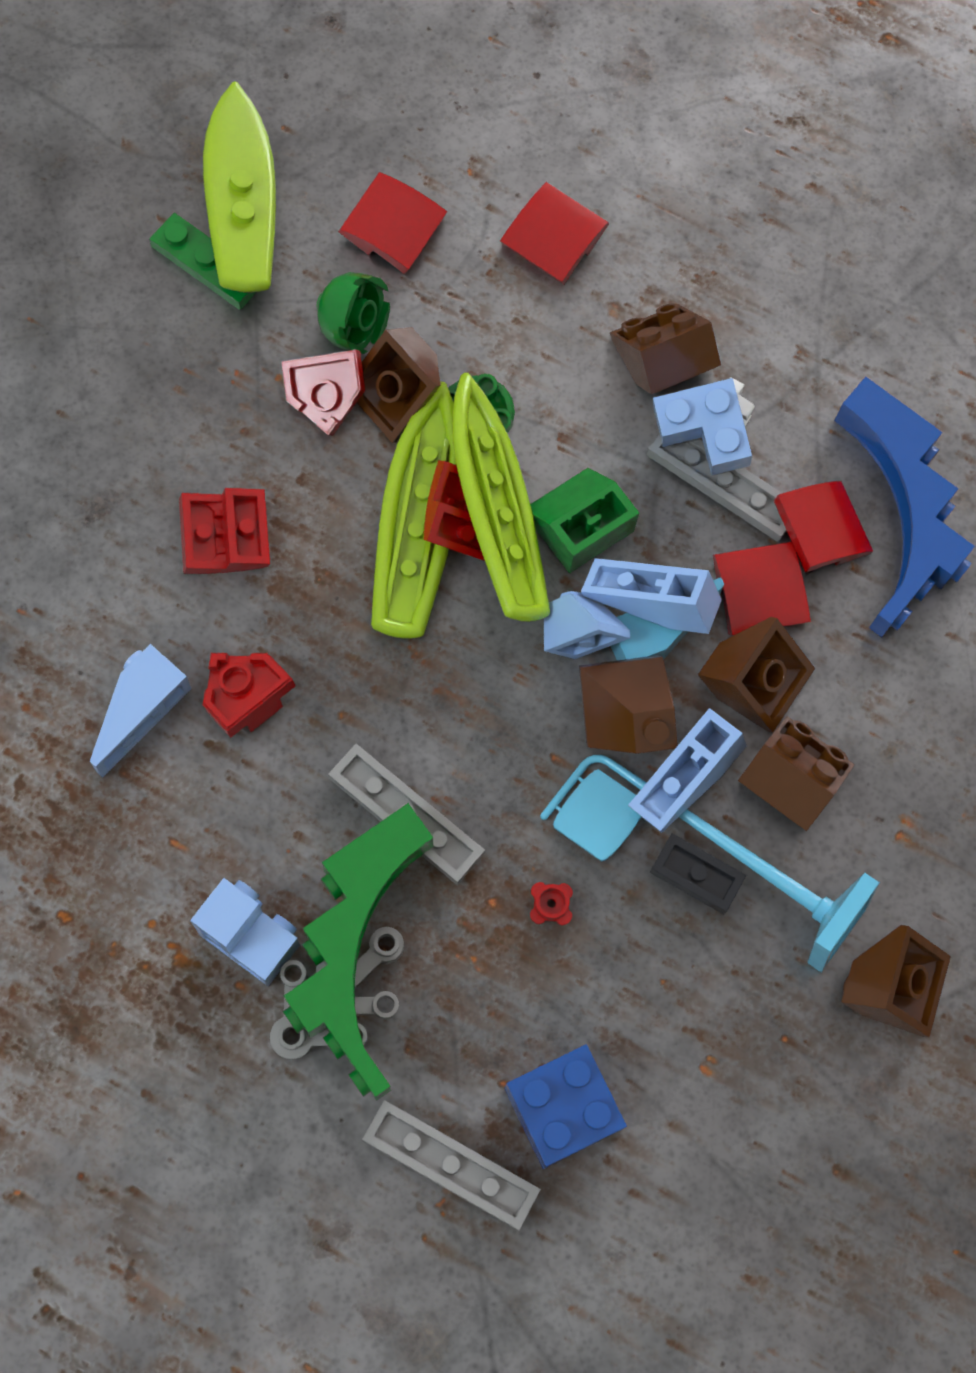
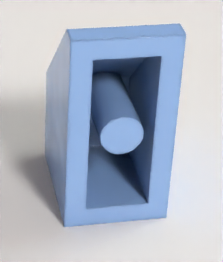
(580, 626)

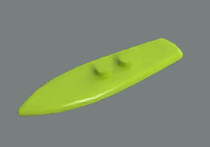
(240, 193)
(498, 504)
(405, 563)

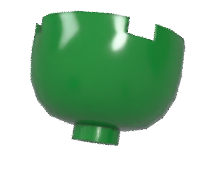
(353, 311)

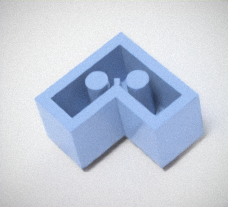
(708, 414)
(239, 929)

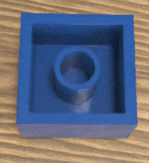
(564, 1106)

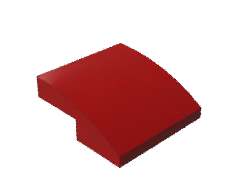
(392, 221)
(554, 232)
(447, 514)
(822, 525)
(224, 531)
(761, 586)

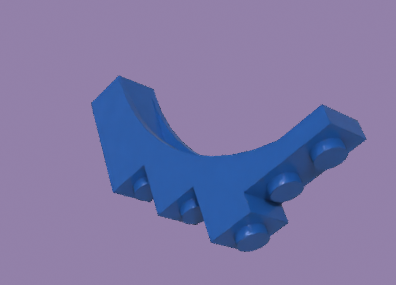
(903, 449)

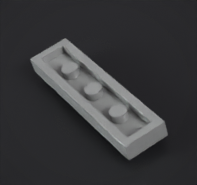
(735, 490)
(384, 794)
(451, 1165)

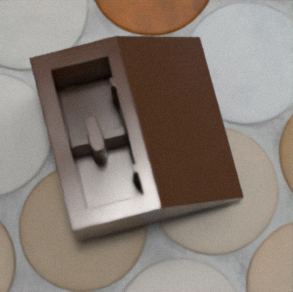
(666, 347)
(797, 772)

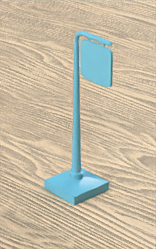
(601, 821)

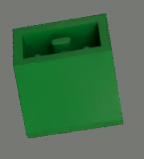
(583, 518)

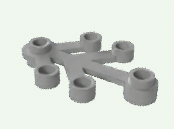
(363, 1005)

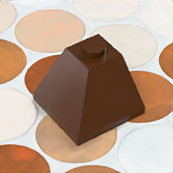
(398, 379)
(758, 672)
(628, 705)
(898, 981)

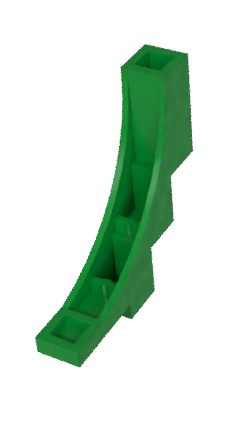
(362, 877)

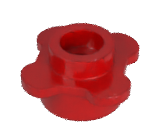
(560, 895)

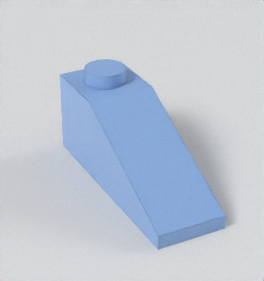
(658, 593)
(140, 700)
(689, 770)

